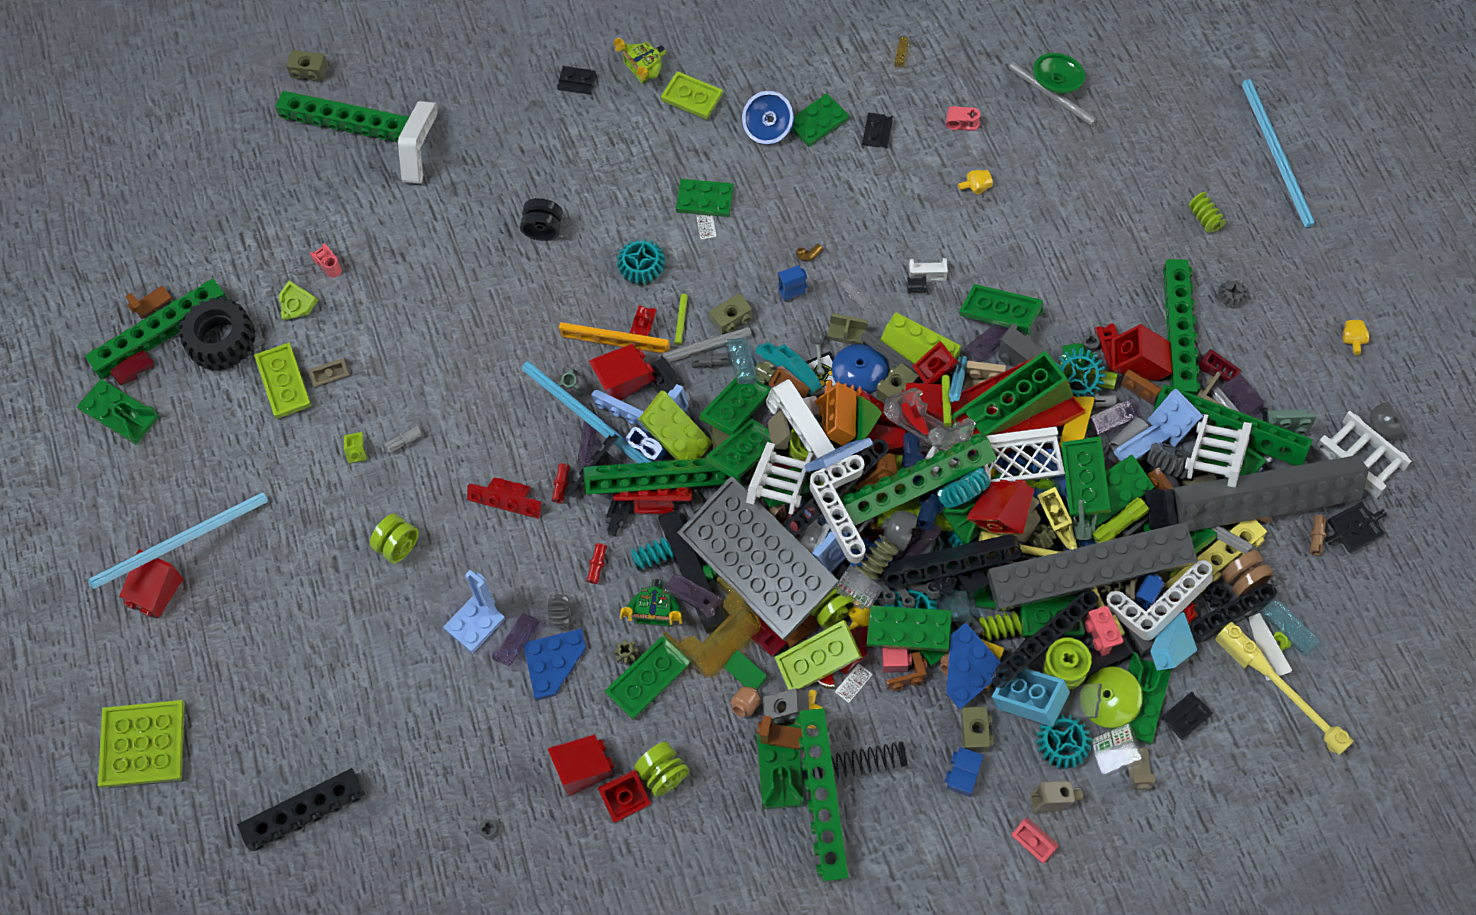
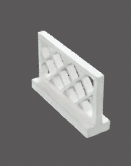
(1022, 439)

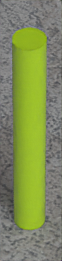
(681, 319)
(946, 401)

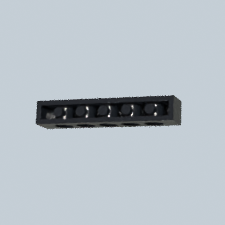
(290, 808)

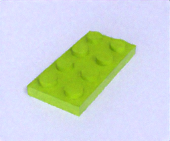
(282, 380)
(674, 428)
(818, 656)

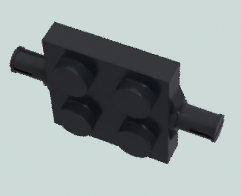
(1356, 527)

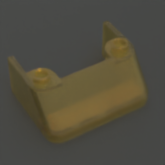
(729, 637)

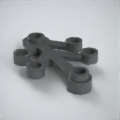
(903, 592)

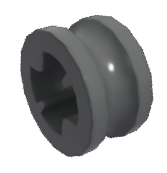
(1091, 337)
(493, 833)

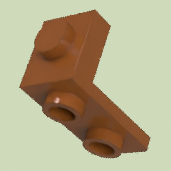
(148, 303)
(919, 665)
(778, 734)

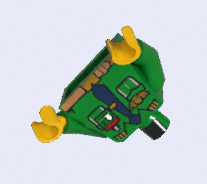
(653, 607)

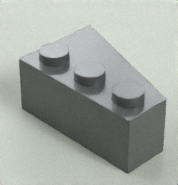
(1017, 348)

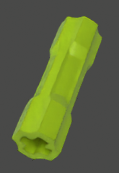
(1109, 380)
(1131, 513)

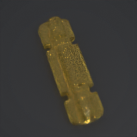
(901, 51)

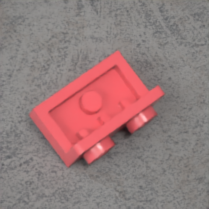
(1103, 629)

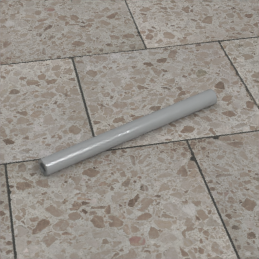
(1060, 99)

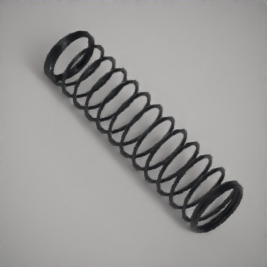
(901, 754)

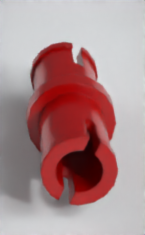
(560, 483)
(596, 563)

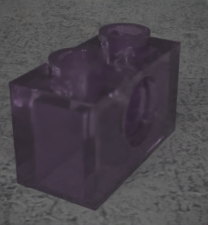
(1243, 396)

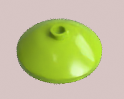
(1124, 699)

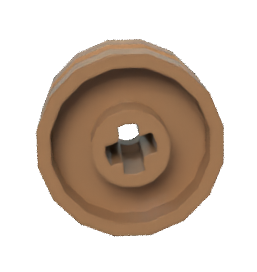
(1247, 573)

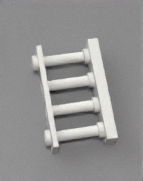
(1331, 450)
(1235, 460)
(765, 468)

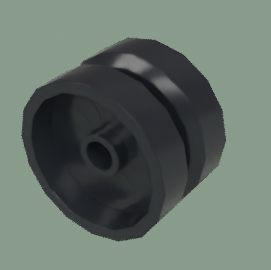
(541, 219)

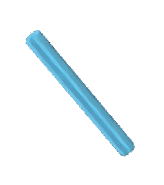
(958, 378)

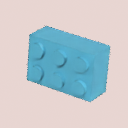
(1033, 696)

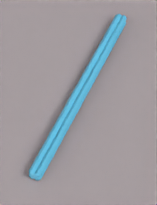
(1278, 153)
(583, 412)
(177, 540)

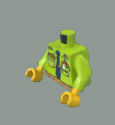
(641, 58)

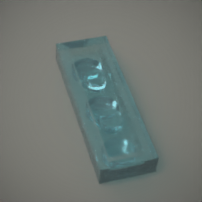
(741, 361)
(1290, 626)

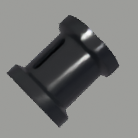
(916, 284)

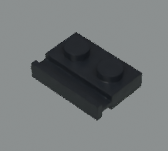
(577, 80)
(877, 130)
(664, 376)
(1186, 715)

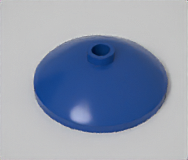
(757, 115)
(866, 375)

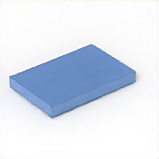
(838, 454)

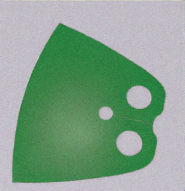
(867, 416)

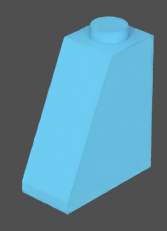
(1173, 644)

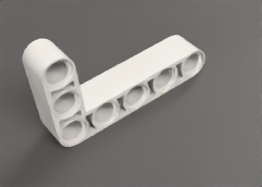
(412, 140)
(787, 399)
(836, 506)
(1163, 604)

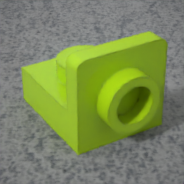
(354, 447)

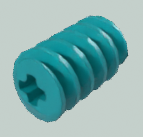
(651, 553)

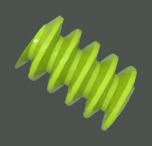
(1206, 214)
(1000, 625)

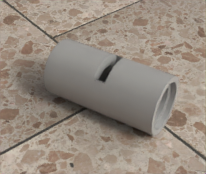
(1134, 428)

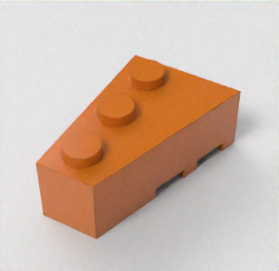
(838, 413)

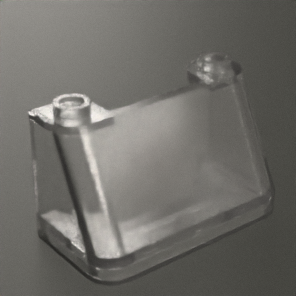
(939, 435)

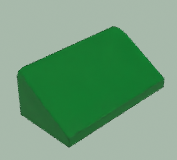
(745, 671)

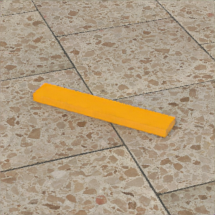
(613, 338)

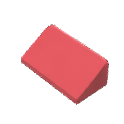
(1035, 840)

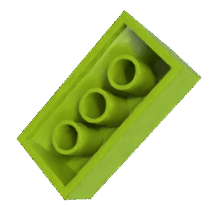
(914, 339)

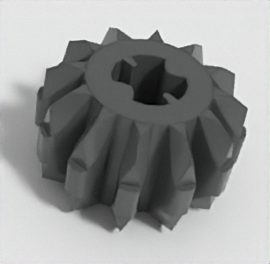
(558, 611)

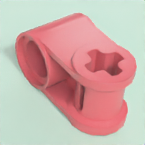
(961, 118)
(327, 261)

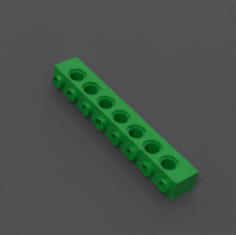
(340, 116)
(1173, 270)
(147, 329)
(1261, 431)
(651, 476)
(929, 481)
(838, 869)

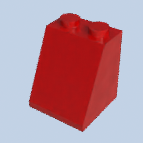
(1142, 353)
(622, 371)
(932, 396)
(891, 435)
(1003, 507)
(150, 587)
(581, 763)

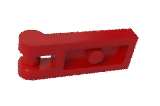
(1105, 342)

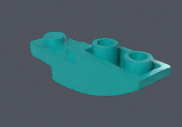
(792, 362)

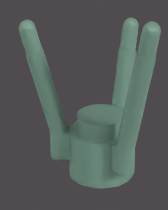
(569, 381)
(1082, 528)

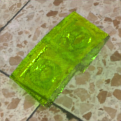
(1044, 483)

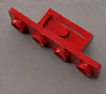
(505, 496)
(655, 500)

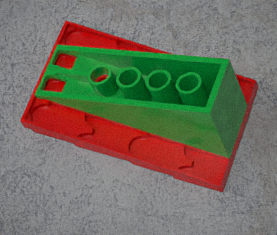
(1019, 400)

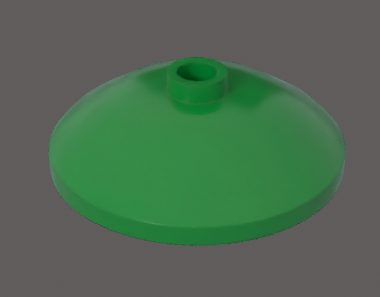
(1058, 73)

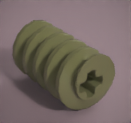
(878, 558)

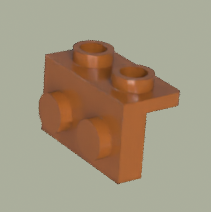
(1141, 386)

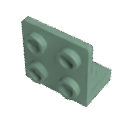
(1292, 420)

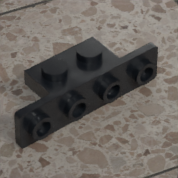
(599, 459)

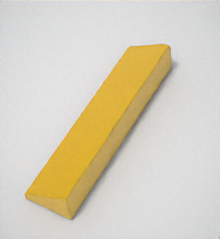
(1077, 427)

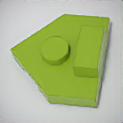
(295, 301)

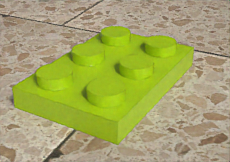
(691, 95)

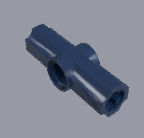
(912, 452)
(929, 510)

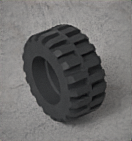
(205, 317)

